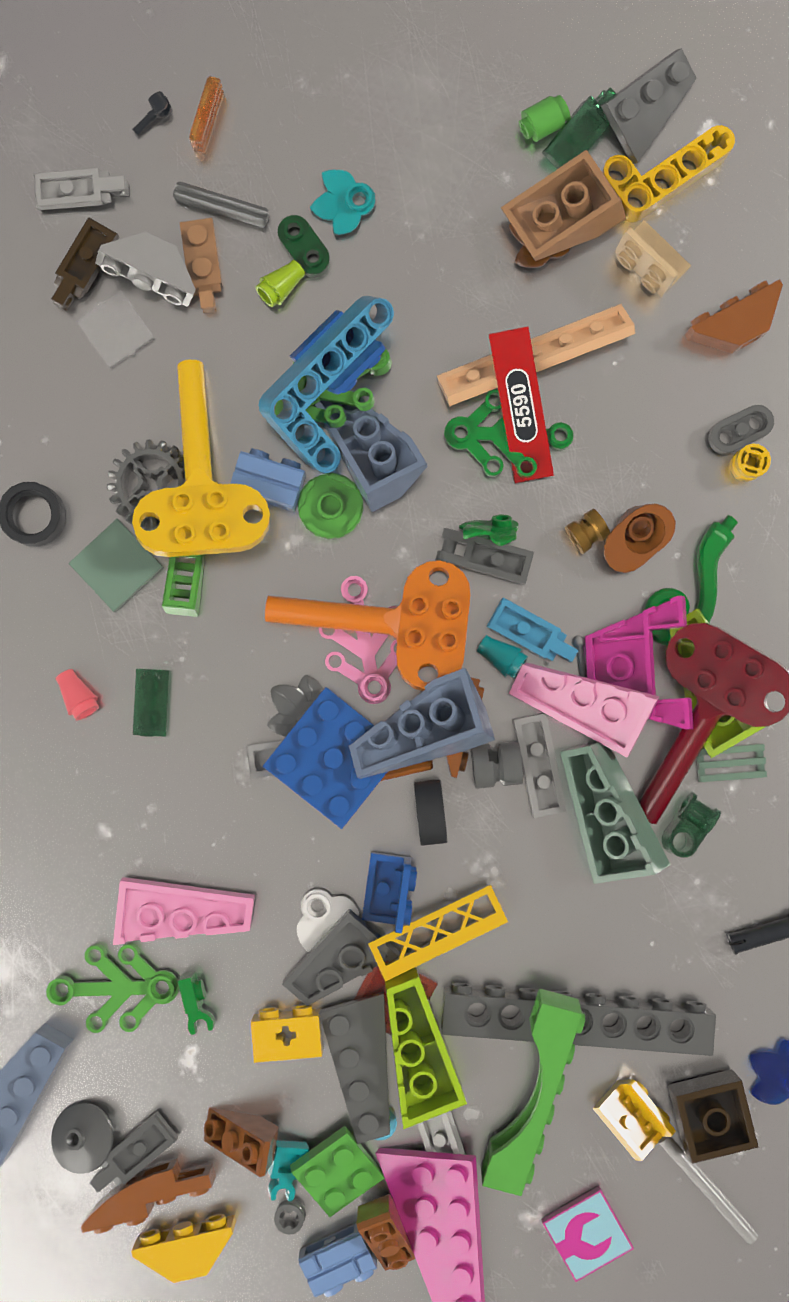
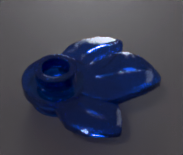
(774, 1074)

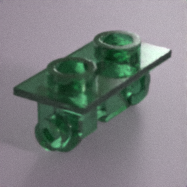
(151, 702)

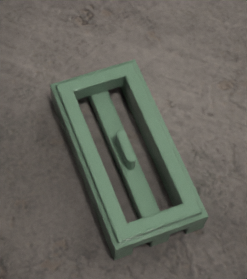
(759, 761)

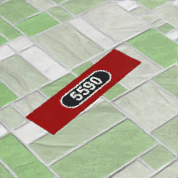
(521, 400)

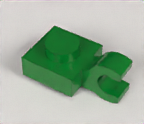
(192, 994)

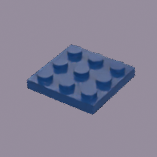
(318, 760)

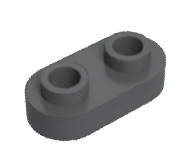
(739, 429)

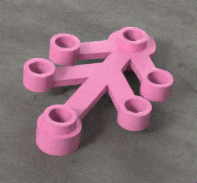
(365, 648)

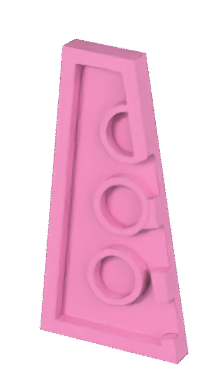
(590, 706)
(173, 910)

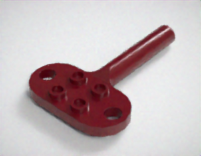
(726, 680)

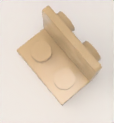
(651, 258)

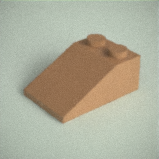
(565, 208)

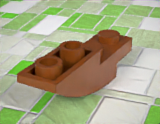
(135, 1199)

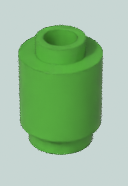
(544, 117)

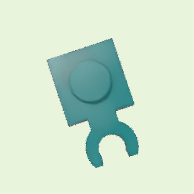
(280, 1171)

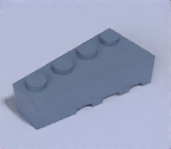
(25, 1082)

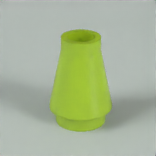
(279, 283)

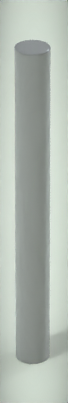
(709, 1190)

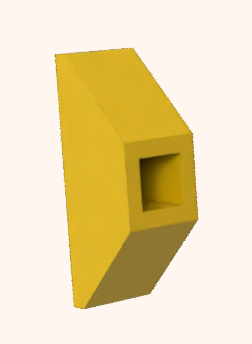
(186, 1249)

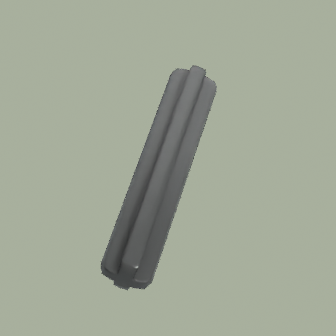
(221, 204)

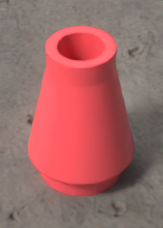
(76, 695)

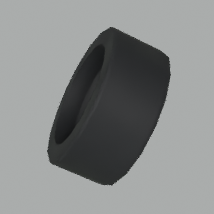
(8, 503)
(430, 812)

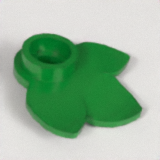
(499, 529)

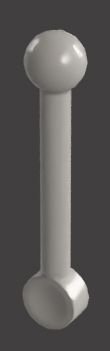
(579, 642)

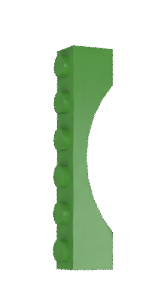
(511, 1152)

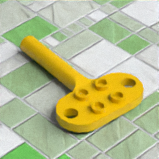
(200, 513)

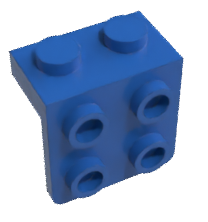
(349, 376)
(387, 890)

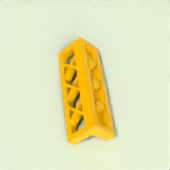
(444, 943)

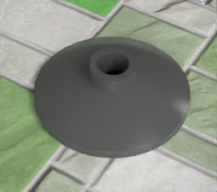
(94, 1138)

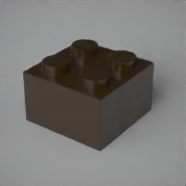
(713, 1116)

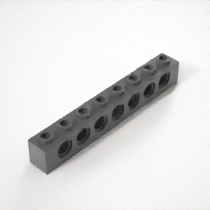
(694, 1039)

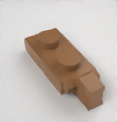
(202, 260)

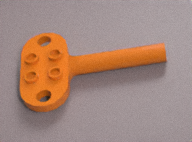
(426, 624)

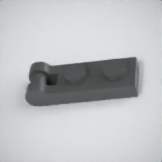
(486, 557)

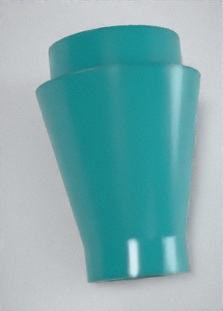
(502, 656)

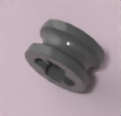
(289, 1206)

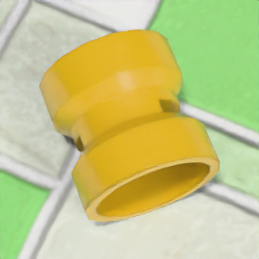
(744, 467)

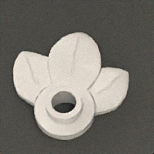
(317, 923)

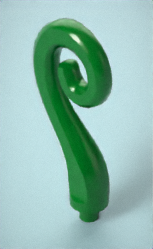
(710, 550)

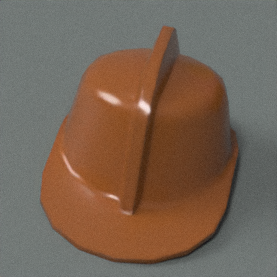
(638, 536)

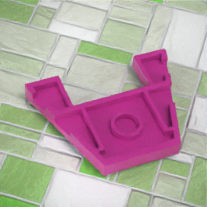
(625, 657)

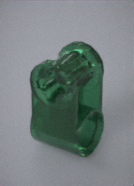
(691, 824)

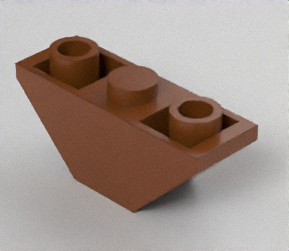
(739, 320)
(242, 1138)
(384, 1232)

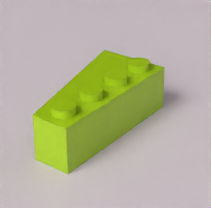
(421, 1059)

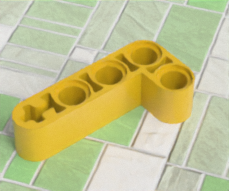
(670, 170)

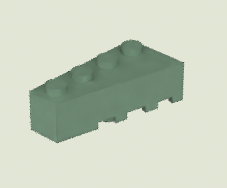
(609, 816)

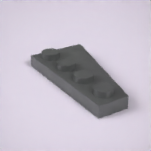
(359, 1055)

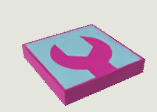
(587, 1234)

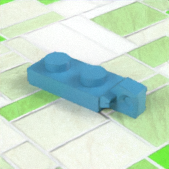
(530, 632)

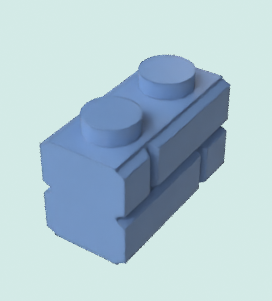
(275, 481)
(337, 1261)

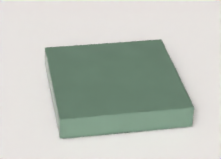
(115, 565)

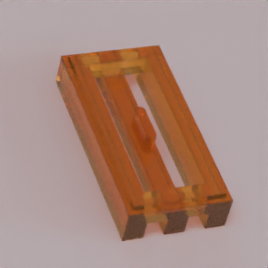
(206, 115)

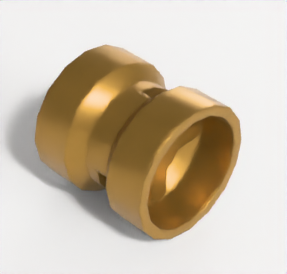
(587, 531)

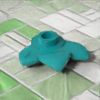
(338, 202)

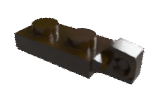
(78, 266)

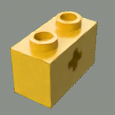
(271, 1042)

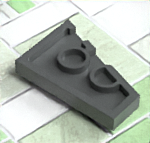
(648, 102)
(337, 959)

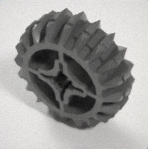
(133, 463)

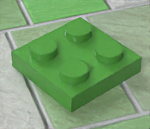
(337, 1171)

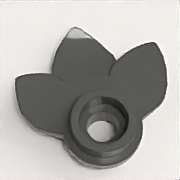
(292, 703)

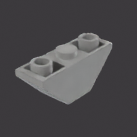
(149, 265)

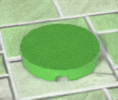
(330, 506)

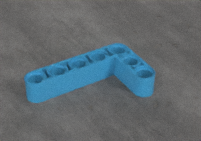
(320, 378)

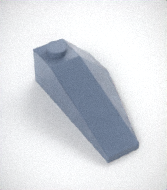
(375, 454)
(432, 725)

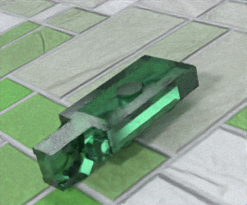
(579, 131)

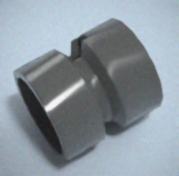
(497, 765)

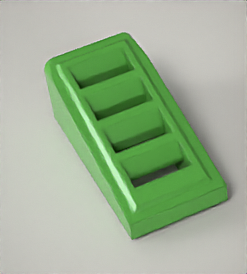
(194, 595)

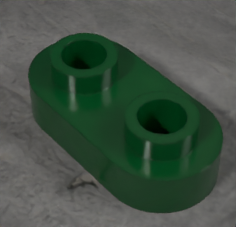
(303, 245)

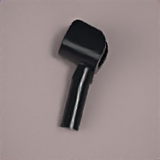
(160, 109)

